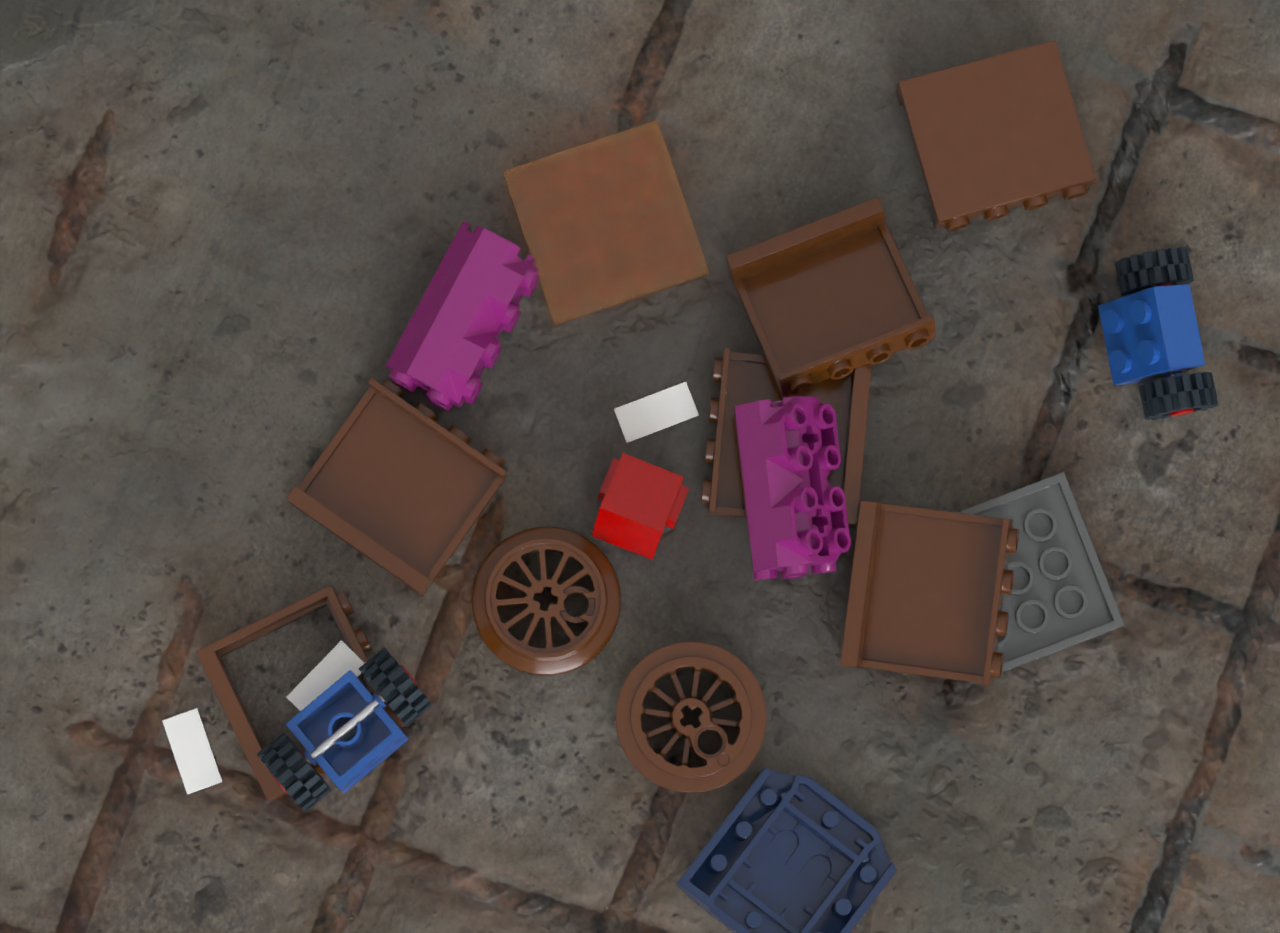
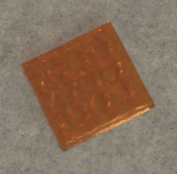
(606, 222)

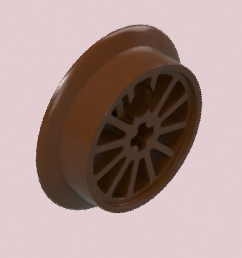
(601, 614)
(730, 759)

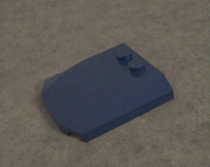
(789, 861)

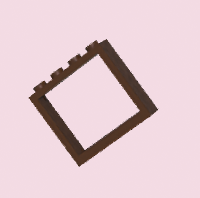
(228, 696)

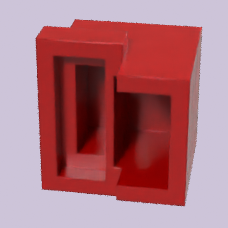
(638, 505)

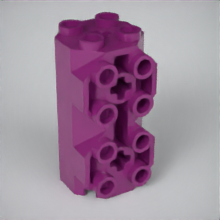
(462, 317)
(789, 504)

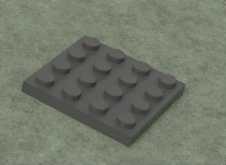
(1058, 579)

